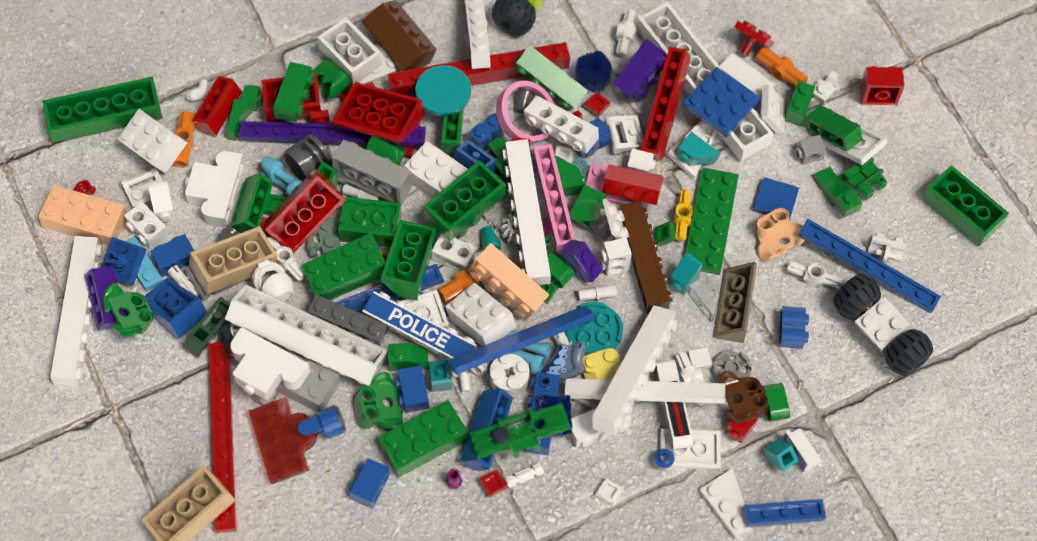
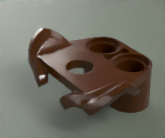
(747, 408)

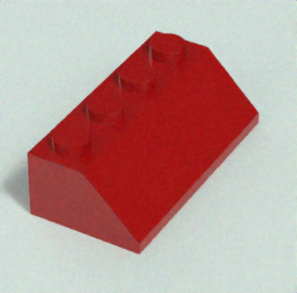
(304, 211)

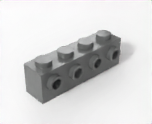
(349, 320)

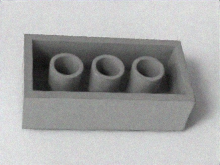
(372, 172)
(316, 388)

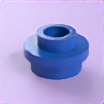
(664, 463)

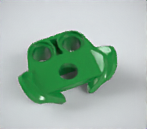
(138, 311)
(381, 388)

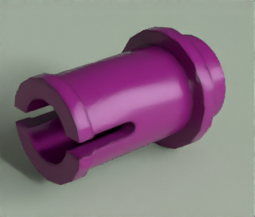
(454, 479)

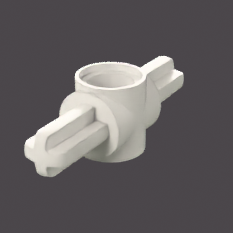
(625, 32)
(290, 264)
(823, 277)
(688, 372)

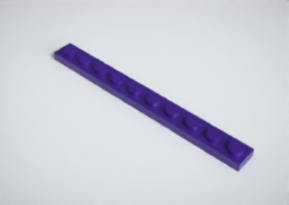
(324, 132)

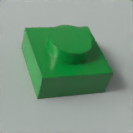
(274, 202)
(665, 233)

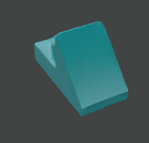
(440, 376)

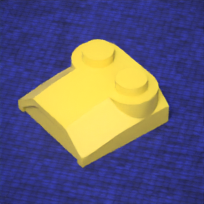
(601, 364)

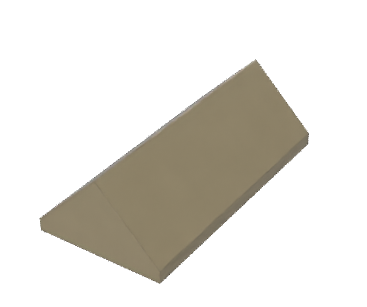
(735, 302)

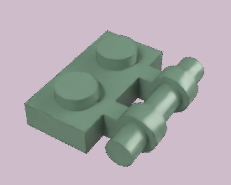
(328, 238)

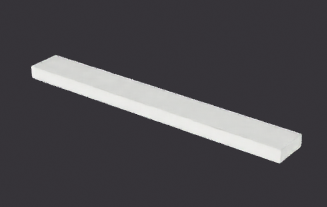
(651, 391)

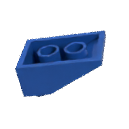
(175, 307)

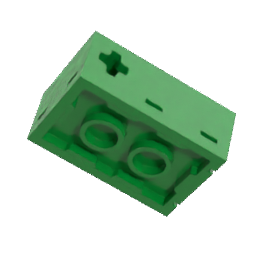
(366, 216)

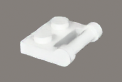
(630, 131)
(141, 193)

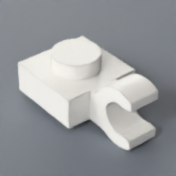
(824, 89)

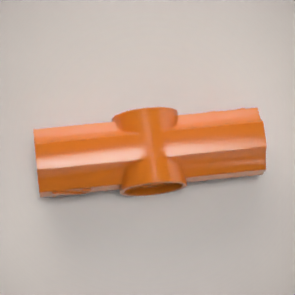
(780, 67)
(185, 130)
(456, 286)

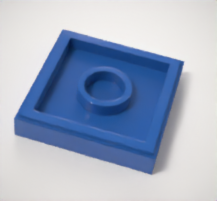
(775, 195)

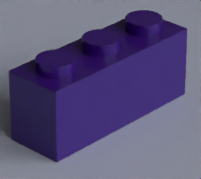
(97, 281)

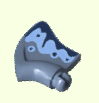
(567, 361)

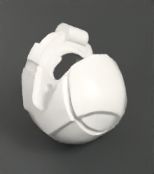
(277, 285)

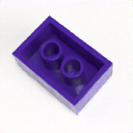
(641, 71)

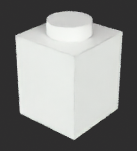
(641, 161)

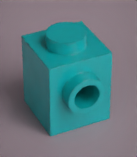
(780, 454)

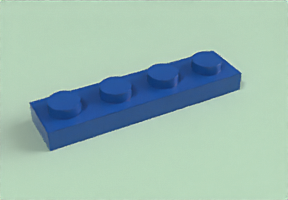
(784, 512)

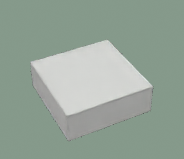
(565, 153)
(700, 358)
(609, 491)

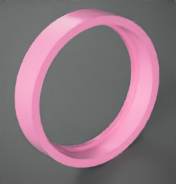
(501, 110)

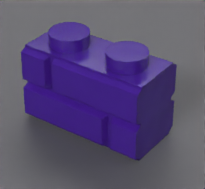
(581, 260)

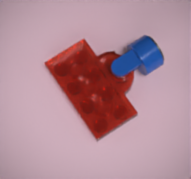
(287, 436)

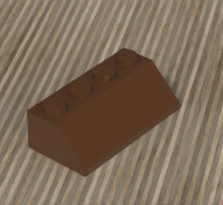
(399, 36)

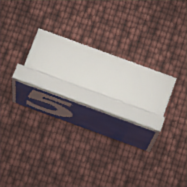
(803, 449)

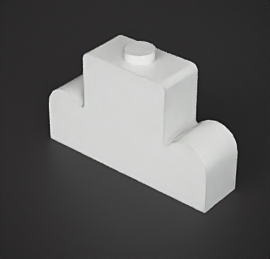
(215, 187)
(265, 365)

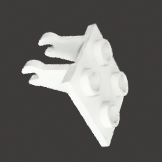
(614, 222)

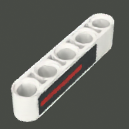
(674, 412)

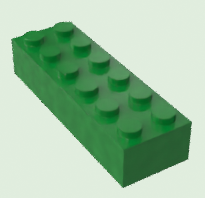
(100, 109)

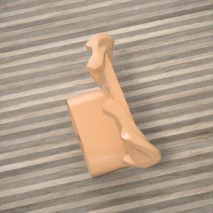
(773, 228)

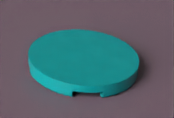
(443, 90)
(599, 333)

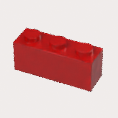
(217, 105)
(632, 184)

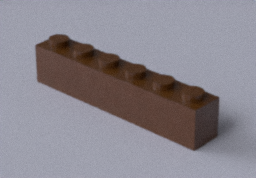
(644, 257)

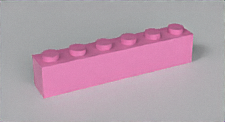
(553, 196)

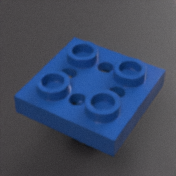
(119, 257)

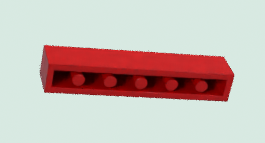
(666, 102)

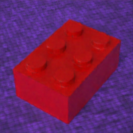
(270, 91)

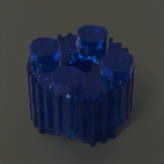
(593, 71)

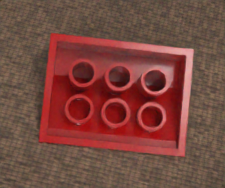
(379, 112)

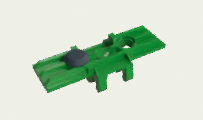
(520, 437)

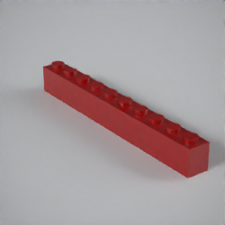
(501, 68)

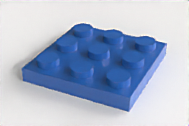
(721, 101)

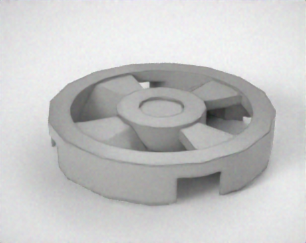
(724, 360)

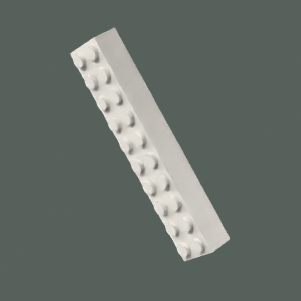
(666, 30)

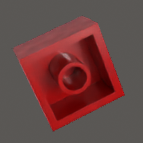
(881, 85)

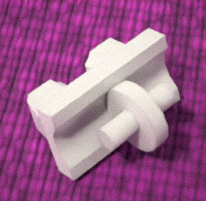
(887, 248)

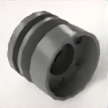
(307, 157)

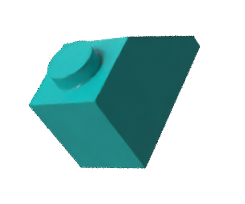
(696, 151)
(685, 274)

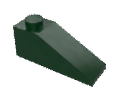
(207, 328)

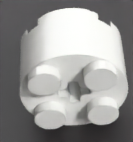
(516, 369)

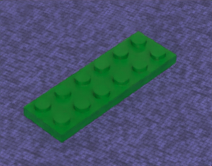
(712, 218)

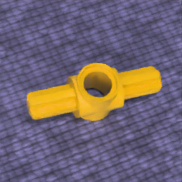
(681, 222)

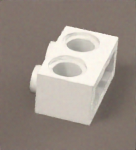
(149, 223)
(615, 256)
(451, 257)

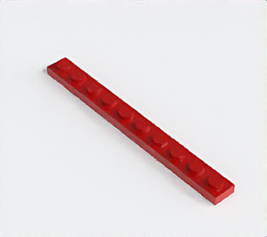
(222, 431)

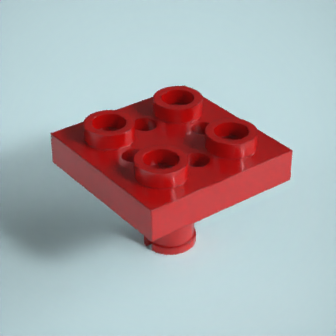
(752, 36)

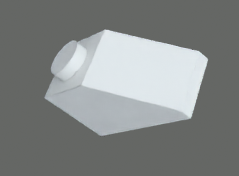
(162, 201)

